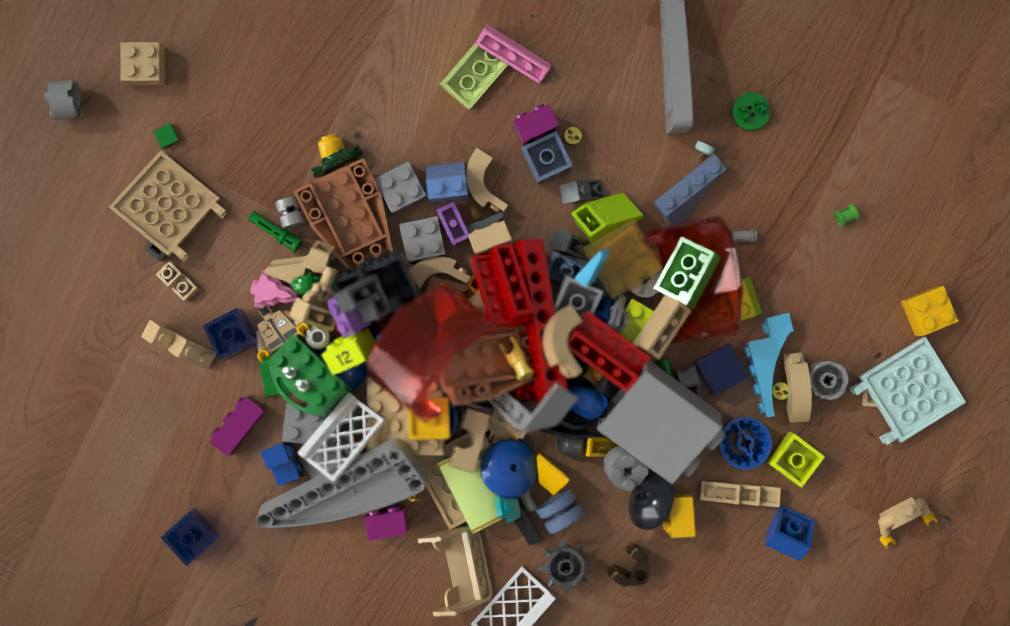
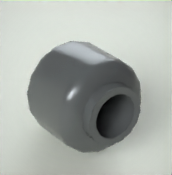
(570, 447)

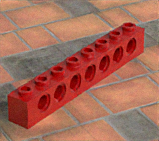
(544, 308)

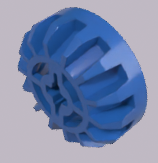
(751, 458)

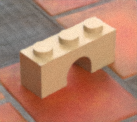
(476, 424)

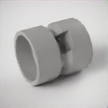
(290, 219)

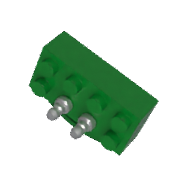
(306, 378)

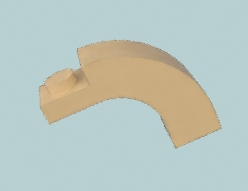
(475, 174)
(435, 265)
(555, 341)
(799, 387)

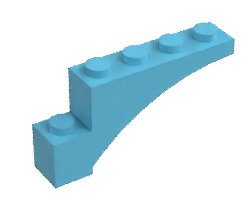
(763, 358)

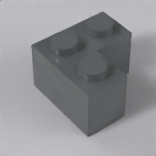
(366, 296)

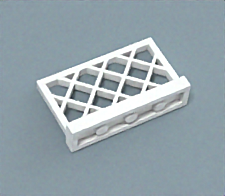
(332, 425)
(535, 611)

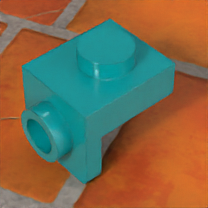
(507, 508)

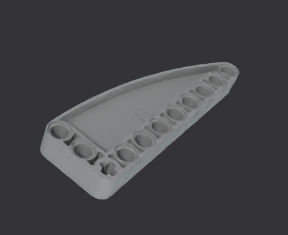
(676, 68)
(360, 492)

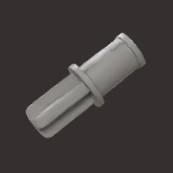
(617, 311)

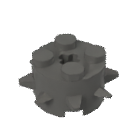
(566, 576)

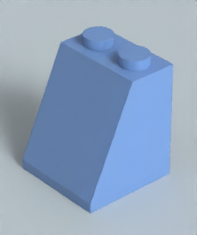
(446, 183)

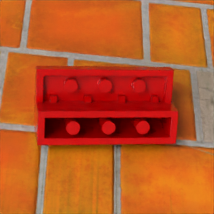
(502, 287)
(607, 351)

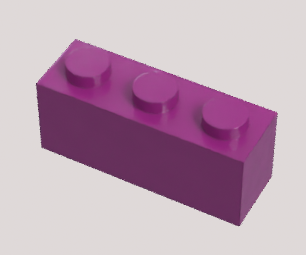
(237, 425)

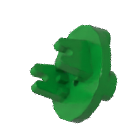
(759, 107)

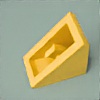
(598, 446)

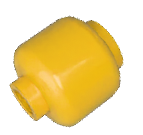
(330, 145)

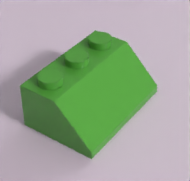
(687, 272)

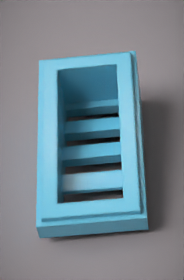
(591, 271)

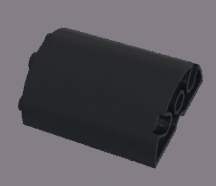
(394, 279)

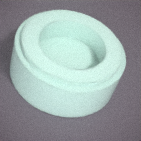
(702, 147)

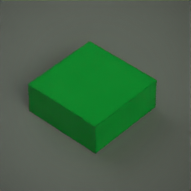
(166, 136)

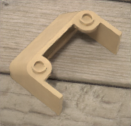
(466, 567)

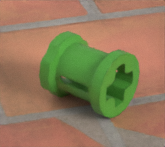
(846, 215)

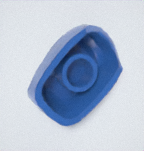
(589, 402)

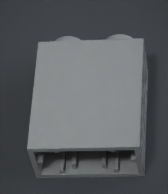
(662, 423)

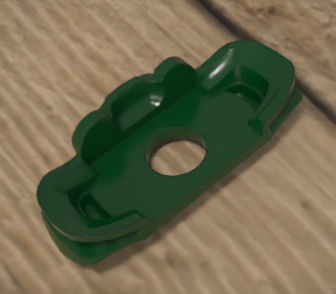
(336, 160)

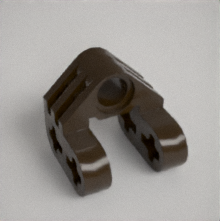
(643, 564)

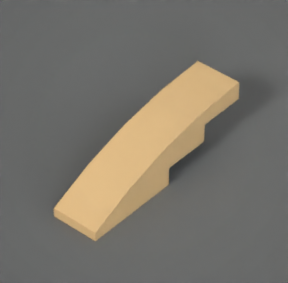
(740, 493)

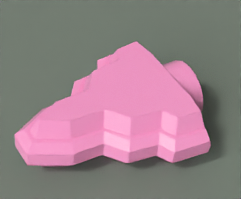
(271, 291)

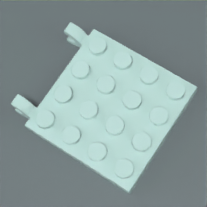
(910, 390)

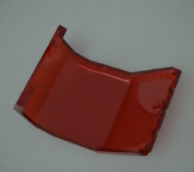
(721, 301)
(421, 344)

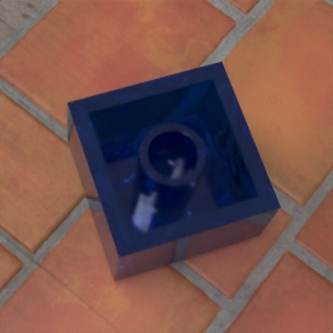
(230, 334)
(720, 369)
(190, 537)

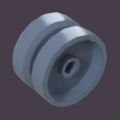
(560, 511)

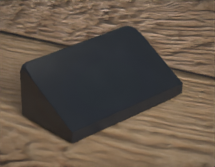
(527, 528)

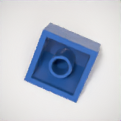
(790, 533)

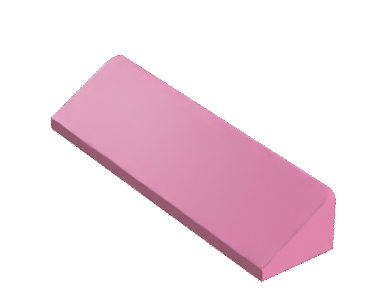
(513, 54)

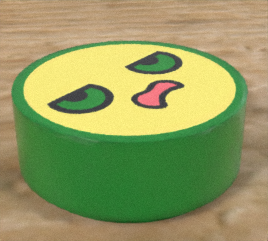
(780, 390)

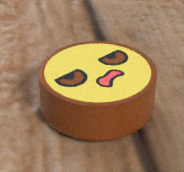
(572, 136)

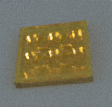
(628, 258)

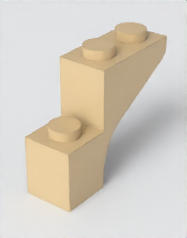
(290, 268)
(178, 344)

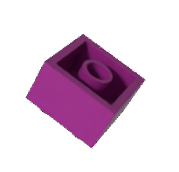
(535, 124)
(387, 522)

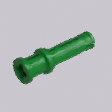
(282, 236)

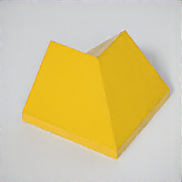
(550, 475)

